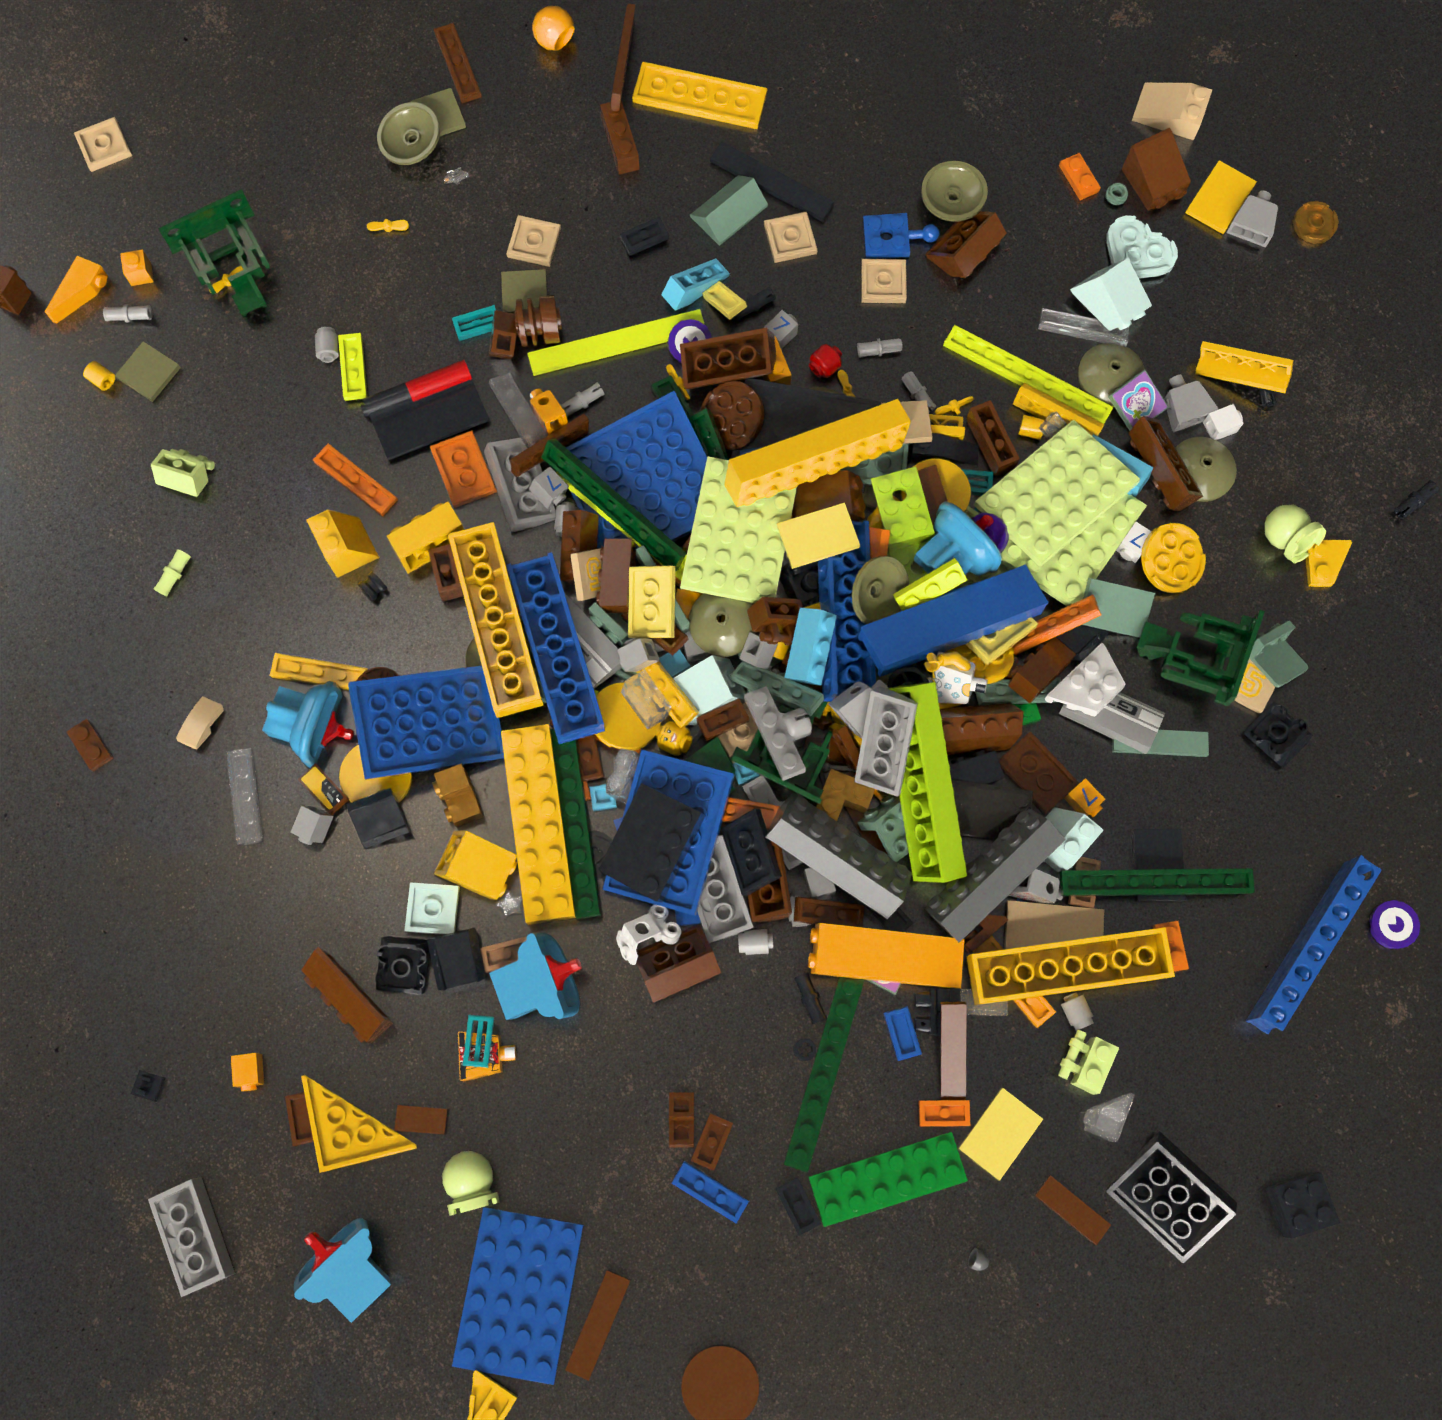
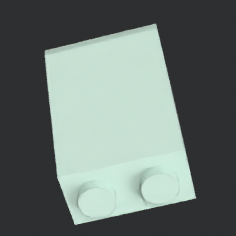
(1114, 295)
(710, 685)
(1079, 835)

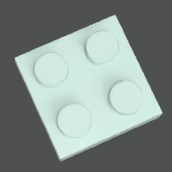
(432, 908)

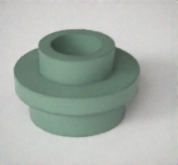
(1119, 189)

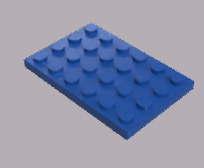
(425, 721)
(700, 789)
(518, 1296)

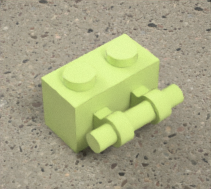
(181, 471)
(1094, 1064)

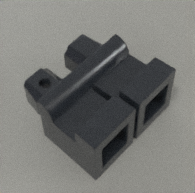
(932, 1000)

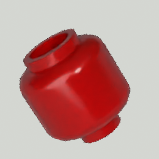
(825, 361)

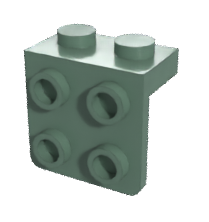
(611, 623)
(1276, 657)
(889, 825)

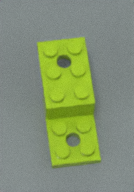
(906, 519)

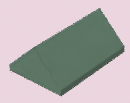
(730, 208)

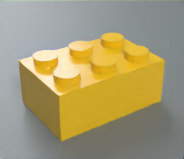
(424, 533)

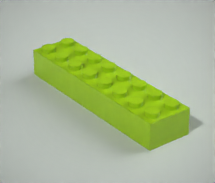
(928, 794)

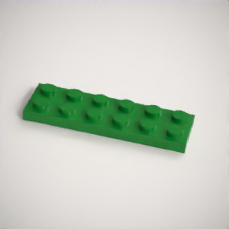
(887, 1179)

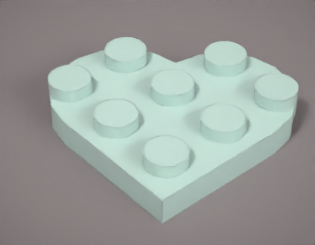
(1147, 250)

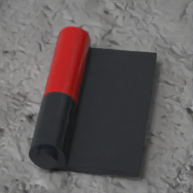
(425, 409)

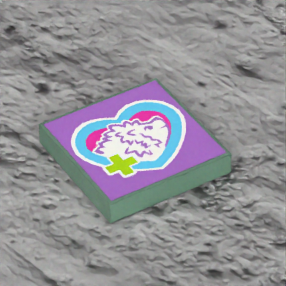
(1137, 399)

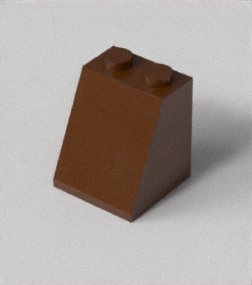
(1157, 170)
(831, 491)

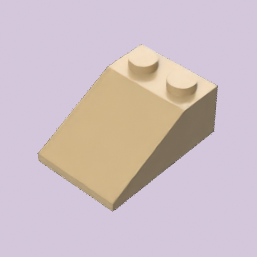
(1173, 107)

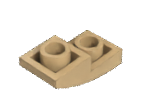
(198, 722)

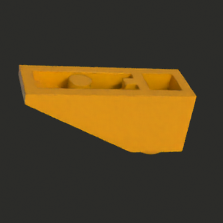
(77, 288)

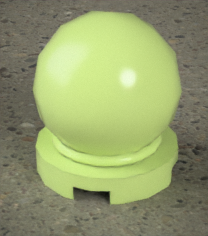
(1291, 529)
(468, 1182)

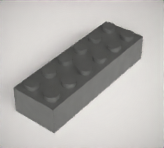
(840, 855)
(994, 873)

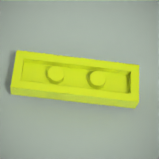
(352, 366)
(931, 585)

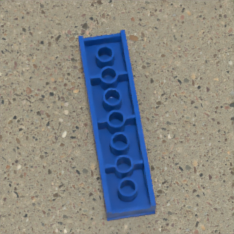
(953, 619)
(556, 649)
(848, 657)
(1313, 944)

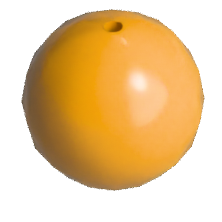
(553, 27)

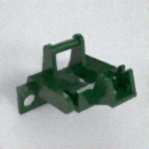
(209, 221)
(1232, 641)
(813, 759)

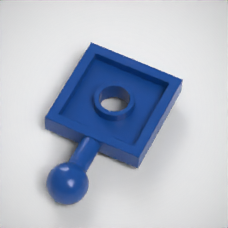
(897, 226)

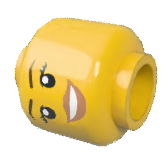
(673, 739)

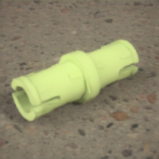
(172, 572)

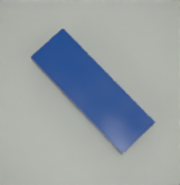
(710, 1192)

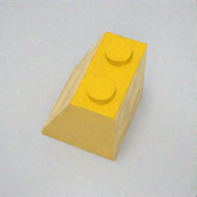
(342, 541)
(476, 864)

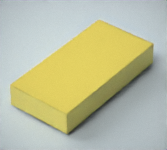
(724, 300)

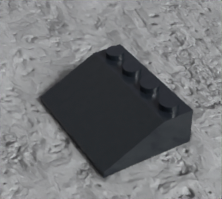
(651, 843)
(1172, 1197)

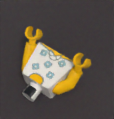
(954, 678)

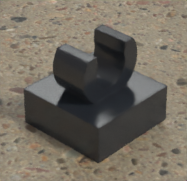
(148, 1085)

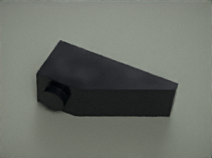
(946, 448)

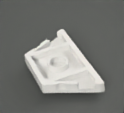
(1089, 684)

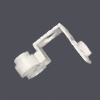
(658, 929)

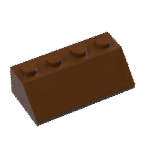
(728, 358)
(1168, 468)
(981, 728)
(345, 995)

